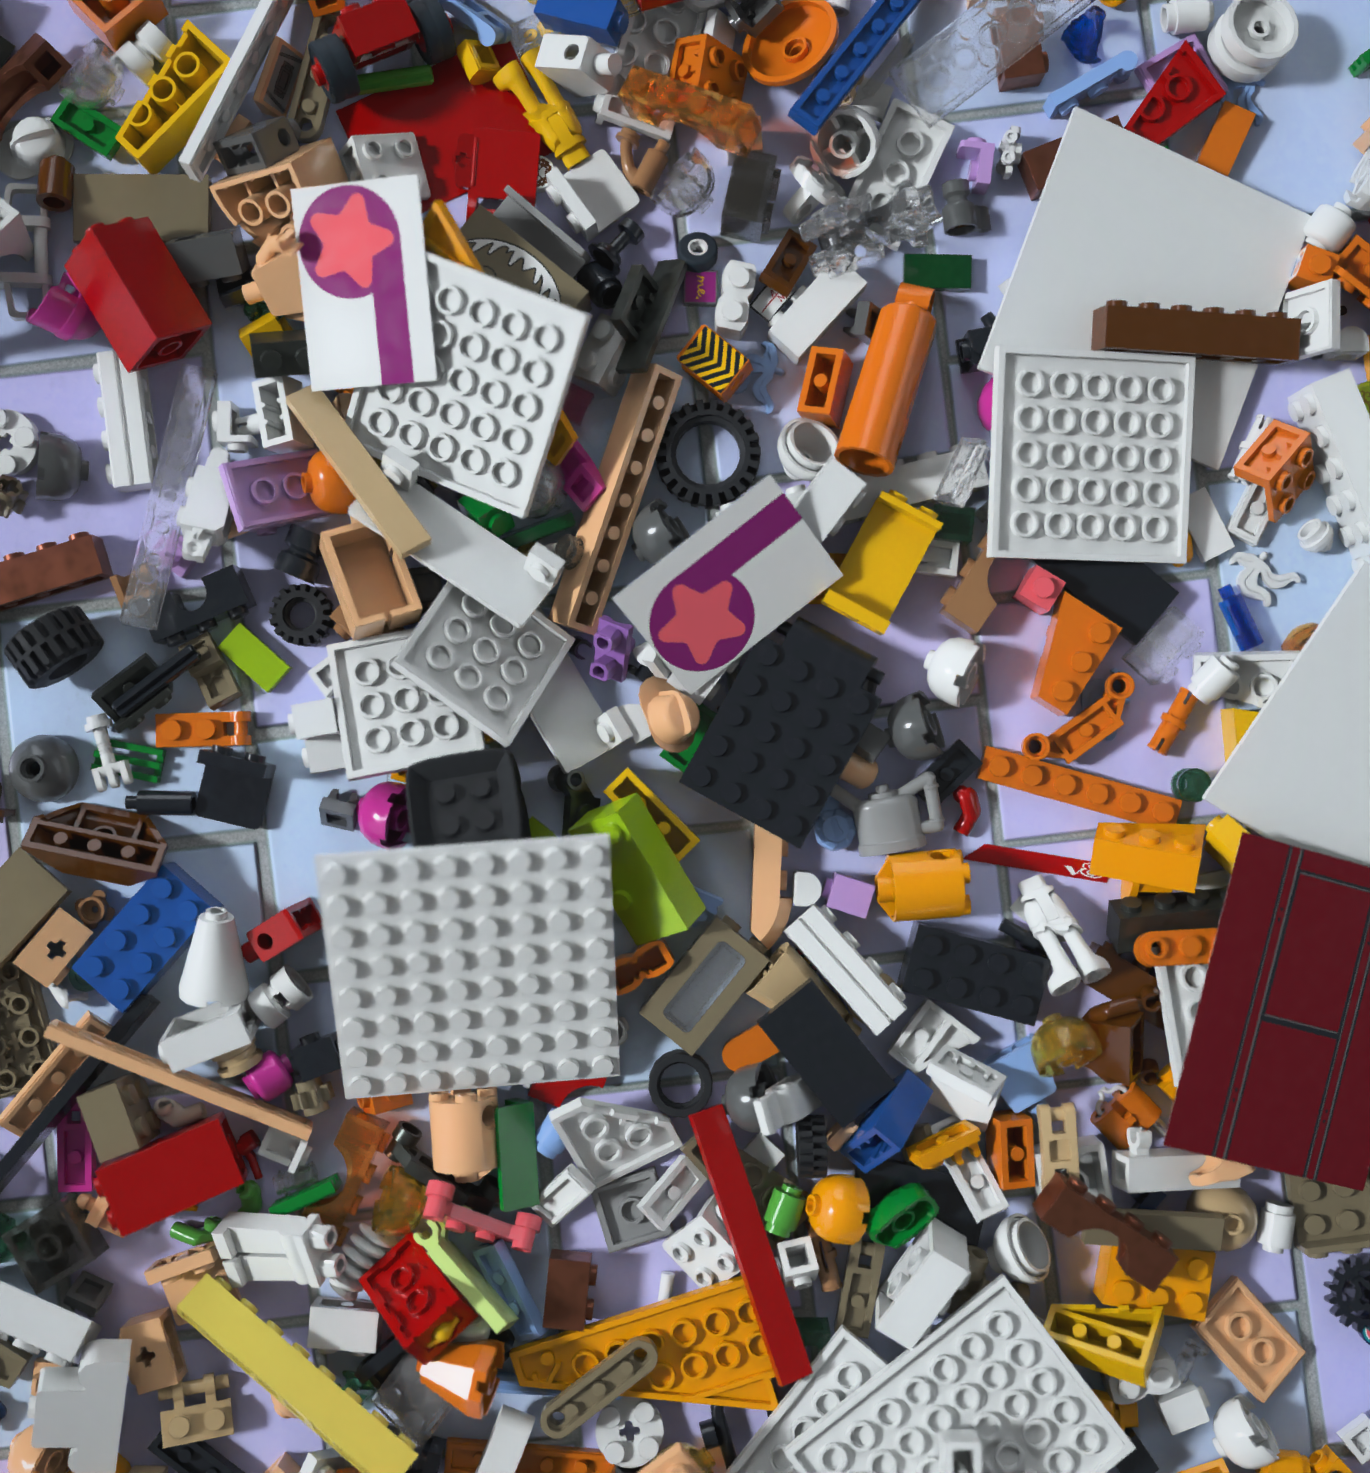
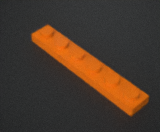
(1077, 788)

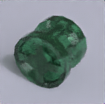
(1197, 784)

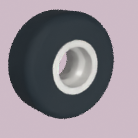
(701, 243)

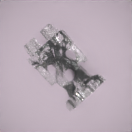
(841, 235)

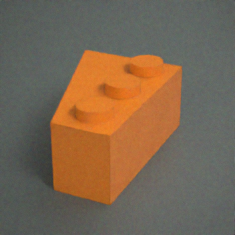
(1071, 653)

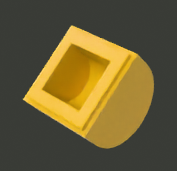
(477, 61)

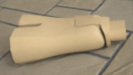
(786, 974)

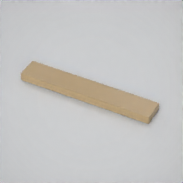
(359, 471)

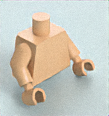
(277, 277)

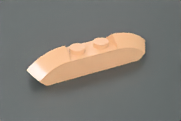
(768, 909)

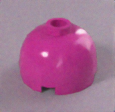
(384, 815)

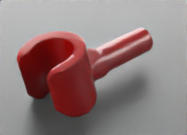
(245, 1146)

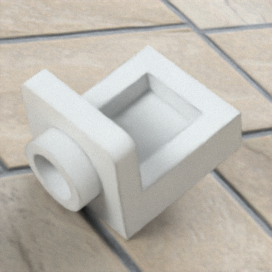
(223, 423)
(284, 1149)

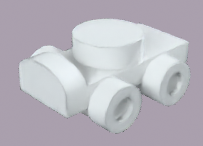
(1010, 152)

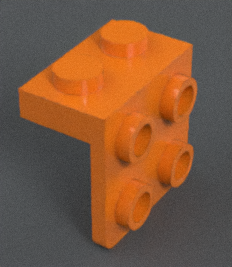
(1354, 269)

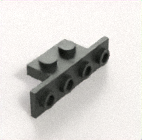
(644, 310)

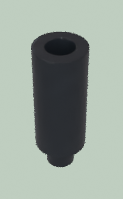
(163, 802)

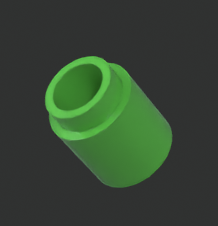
(784, 1210)

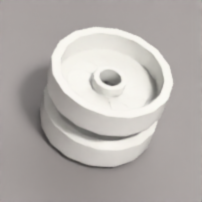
(1252, 38)

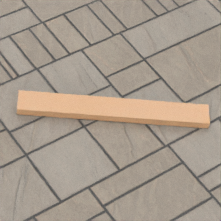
(182, 1080)

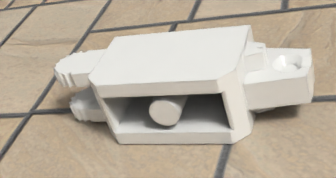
(207, 512)

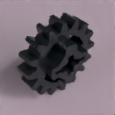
(1349, 1299)

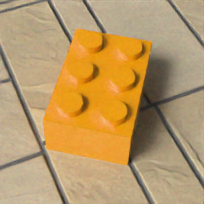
(1181, 1293)

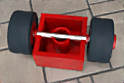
(374, 34)

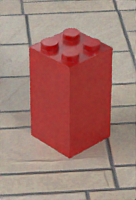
(137, 293)
(170, 1174)

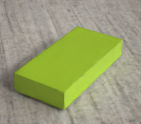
(254, 657)

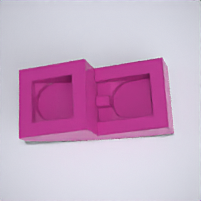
(582, 477)

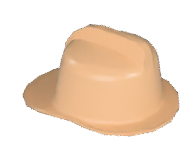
(669, 714)

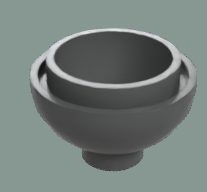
(57, 763)

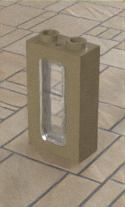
(705, 983)

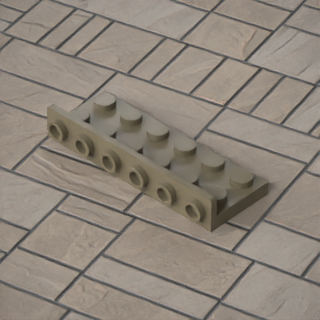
(1329, 1216)

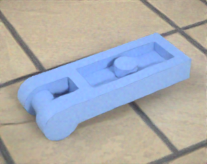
(476, 17)
(1091, 84)

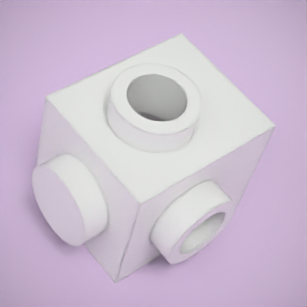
(797, 1262)

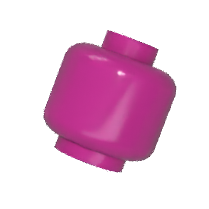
(269, 1076)

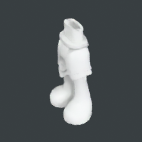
(1052, 924)

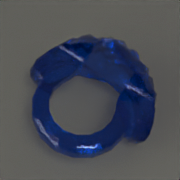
(1084, 35)

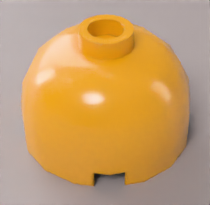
(838, 1207)

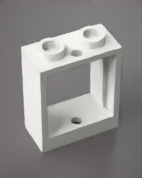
(207, 1034)

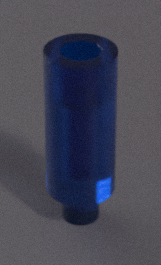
(1239, 619)

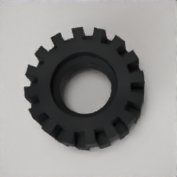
(282, 609)
(811, 1147)

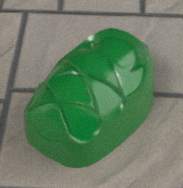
(900, 1215)

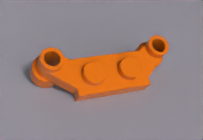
(1086, 727)

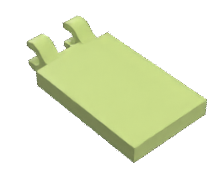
(466, 1277)

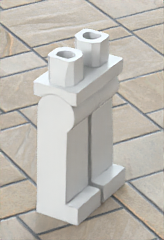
(277, 1248)

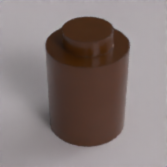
(55, 184)

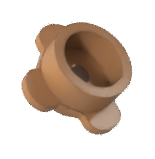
(85, 912)

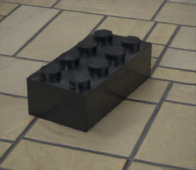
(973, 973)

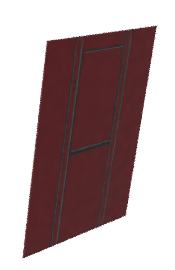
(1284, 1021)

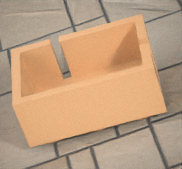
(367, 582)

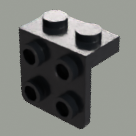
(234, 787)

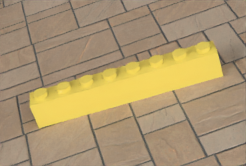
(294, 1380)

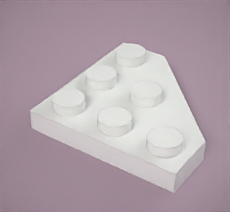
(612, 1138)

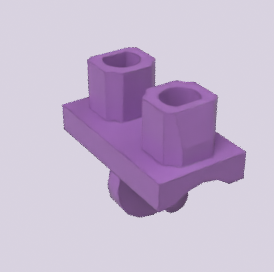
(612, 650)

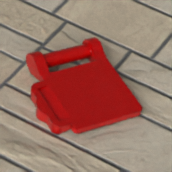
(494, 159)

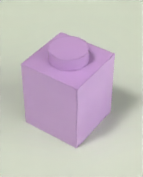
(847, 894)

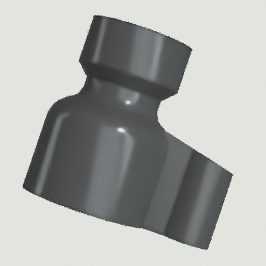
(961, 214)

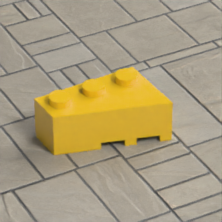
(1108, 1339)

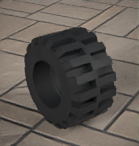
(54, 647)

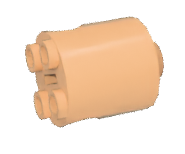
(463, 1132)

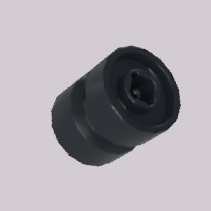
(301, 556)

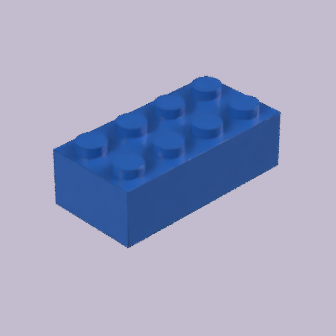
(145, 937)

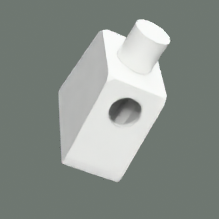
(578, 64)

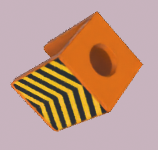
(714, 363)

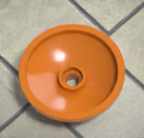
(792, 43)

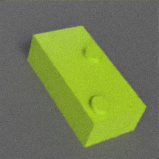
(646, 877)

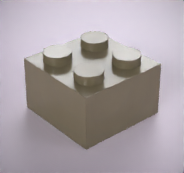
(119, 1116)

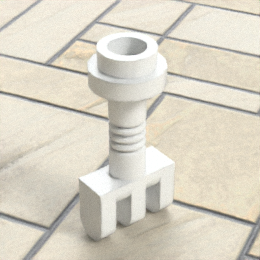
(98, 725)

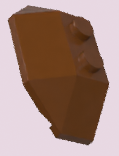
(97, 843)

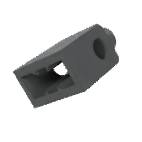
(272, 141)

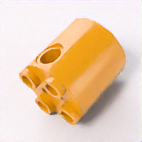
(924, 885)

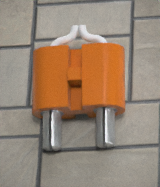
(1127, 1109)

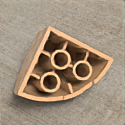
(262, 198)

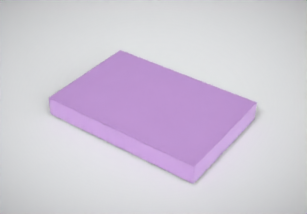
(269, 491)

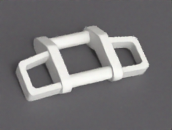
(40, 278)

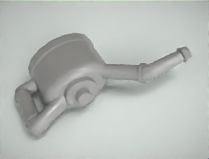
(892, 818)

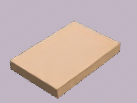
(1248, 1339)

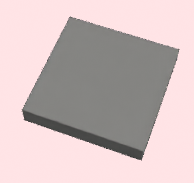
(618, 1210)

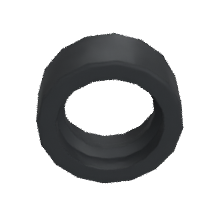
(680, 1109)

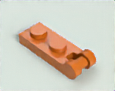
(202, 729)

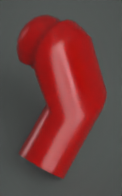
(970, 809)

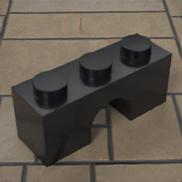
(225, 597)

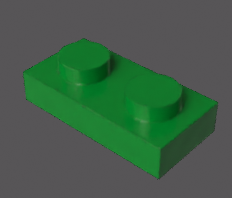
(88, 127)

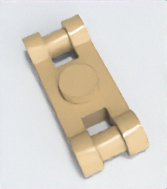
(1059, 1147)

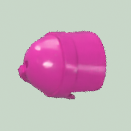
(64, 313)

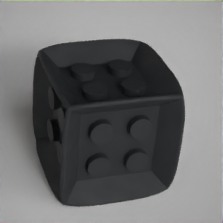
(466, 799)

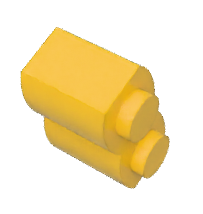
(1223, 840)

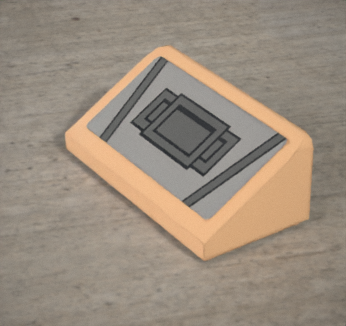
(278, 79)

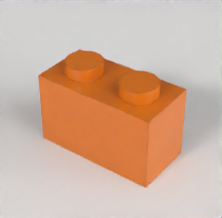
(825, 385)
(1011, 1149)

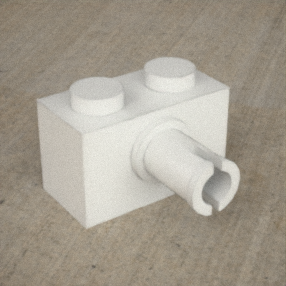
(274, 419)

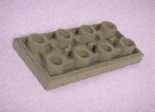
(169, 200)
(26, 900)
(21, 1028)

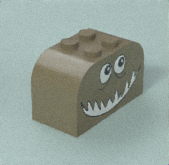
(516, 261)

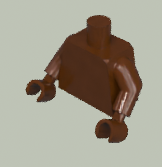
(1121, 1034)

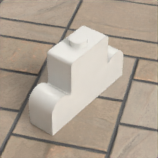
(84, 1406)

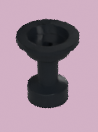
(609, 253)

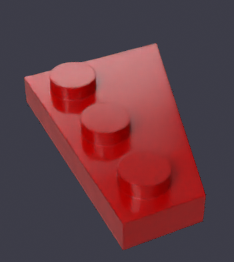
(1176, 98)

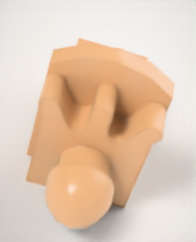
(97, 1216)

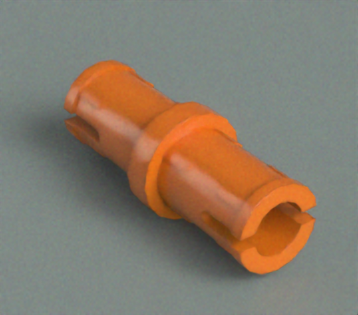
(1173, 721)

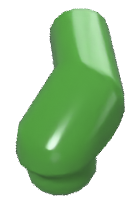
(250, 1197)
(192, 1235)

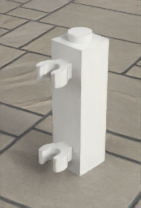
(1156, 1168)

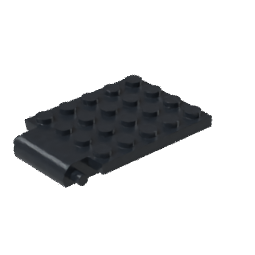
(787, 730)

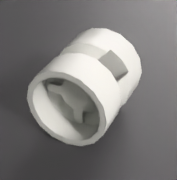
(146, 53)
(269, 1000)

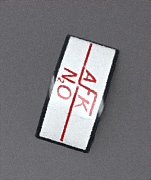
(769, 302)

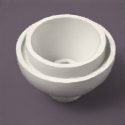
(805, 448)
(1020, 1250)

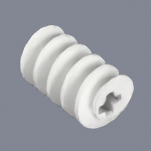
(360, 1259)

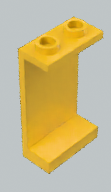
(882, 561)

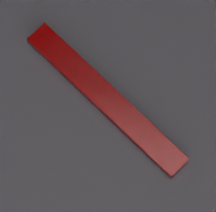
(750, 1245)

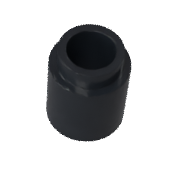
(601, 283)

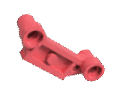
(486, 1228)

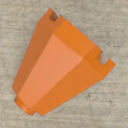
(465, 1375)

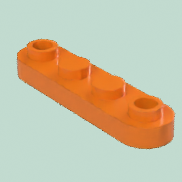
(1175, 947)

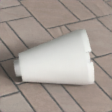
(214, 962)

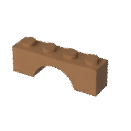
(971, 600)

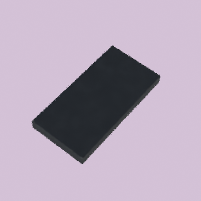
(1119, 591)
(826, 1053)
(952, 1206)

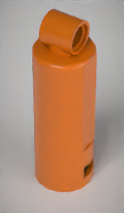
(888, 383)

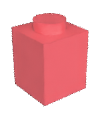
(1038, 590)

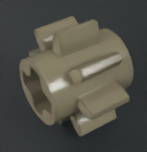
(11, 496)
(312, 1096)

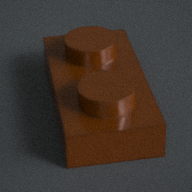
(787, 263)

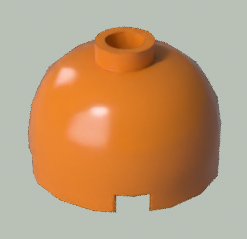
(326, 486)

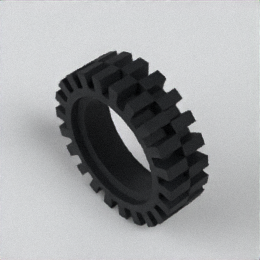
(737, 426)

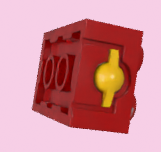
(417, 1300)

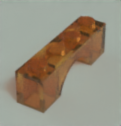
(721, 119)
(358, 1142)

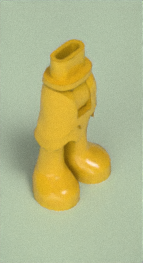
(553, 121)

